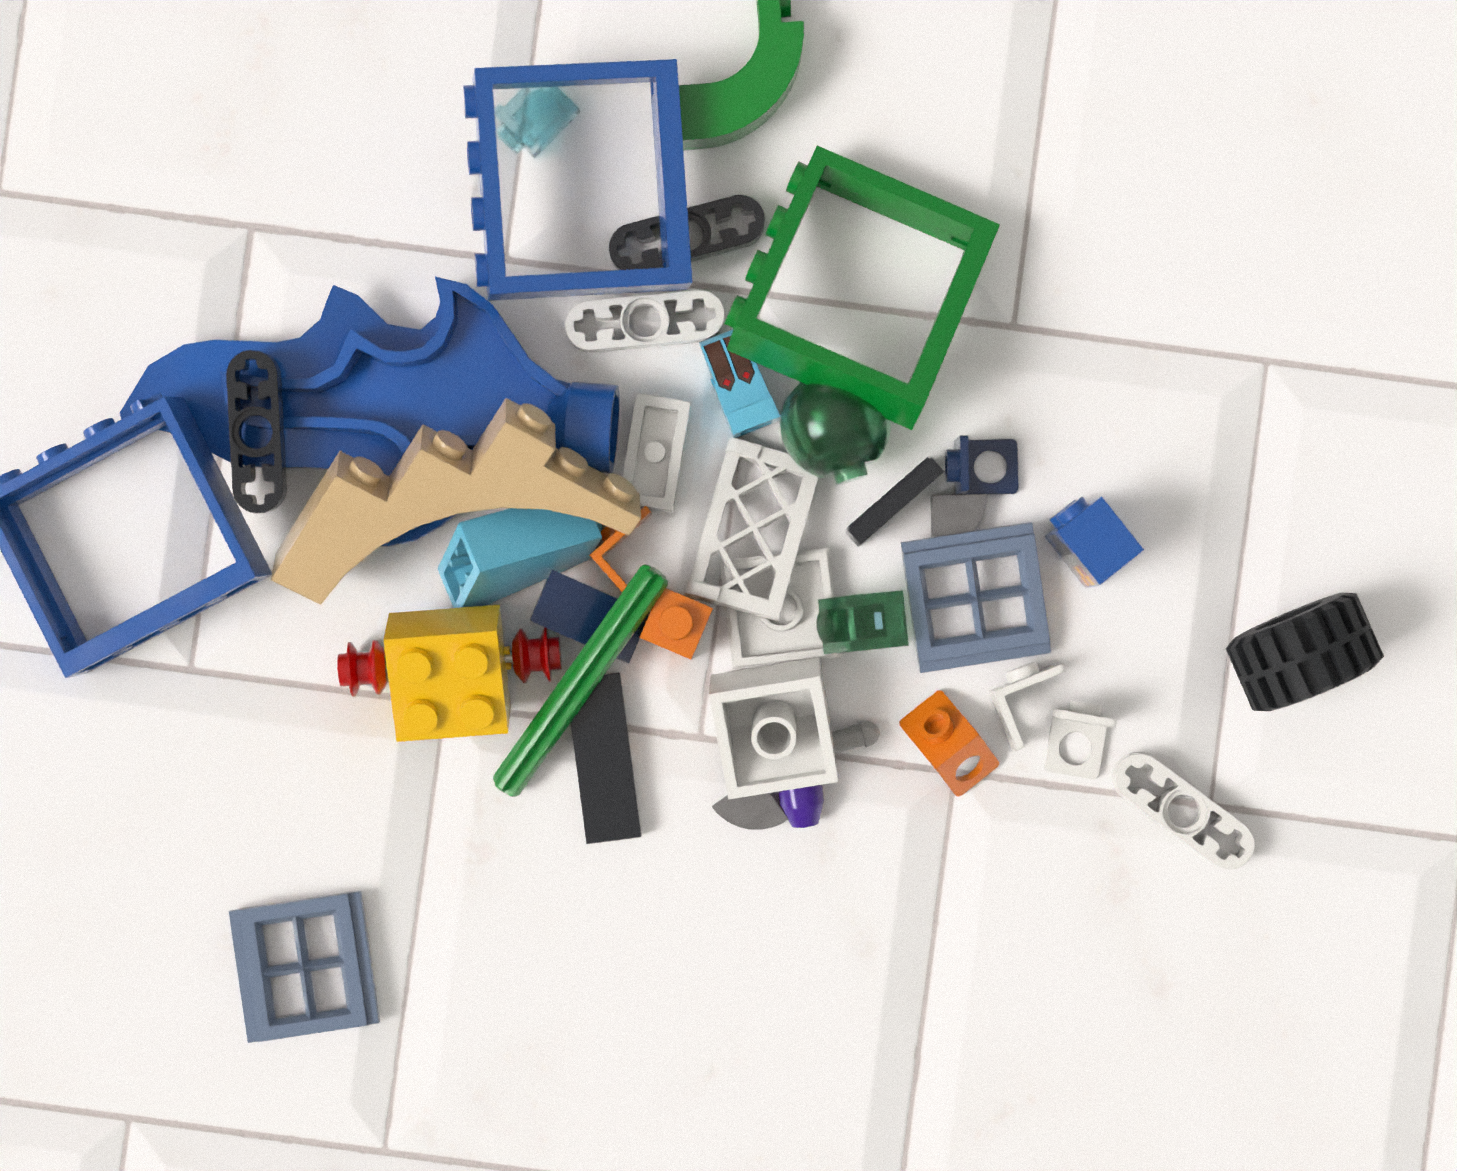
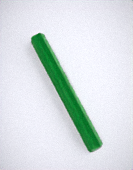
(580, 680)

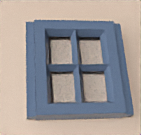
(976, 597)
(304, 967)

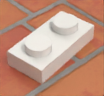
(656, 449)

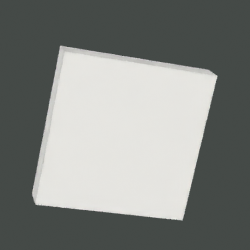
(764, 641)

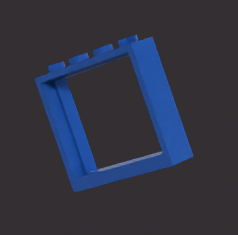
(670, 177)
(36, 580)

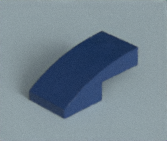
(577, 611)

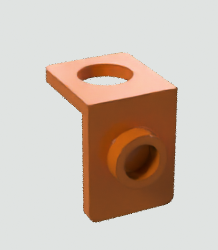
(611, 540)
(947, 741)

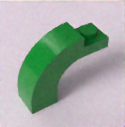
(742, 103)

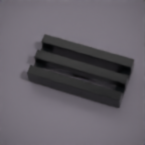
(893, 501)

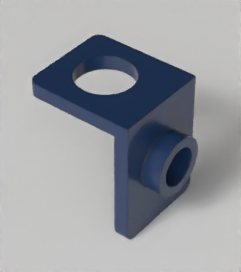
(961, 461)

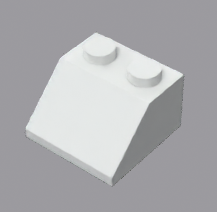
(773, 728)

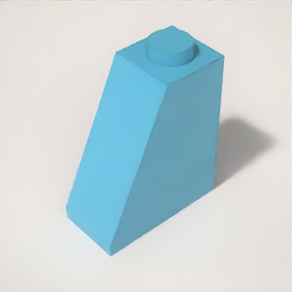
(511, 552)

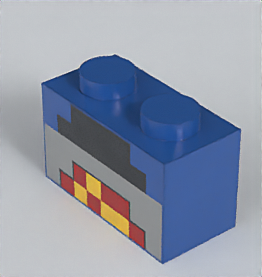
(1092, 540)

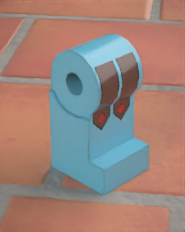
(738, 387)

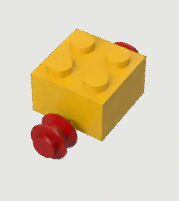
(448, 670)

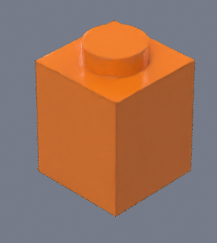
(676, 623)

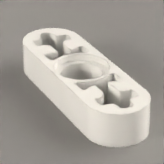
(605, 337)
(1207, 846)

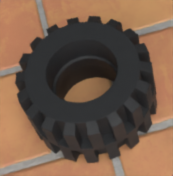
(1304, 652)

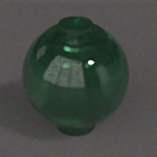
(832, 432)

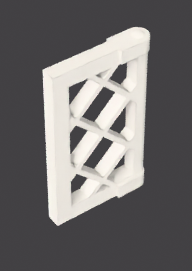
(710, 544)

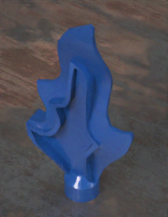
(374, 384)

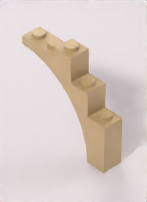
(440, 477)

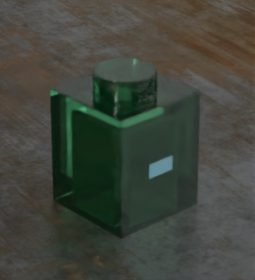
(862, 622)

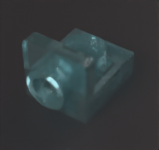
(534, 118)

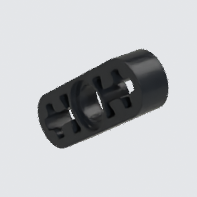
(729, 236)
(266, 389)

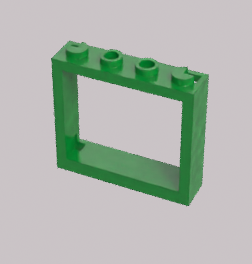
(818, 365)

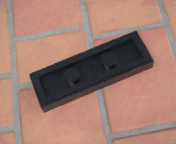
(605, 765)

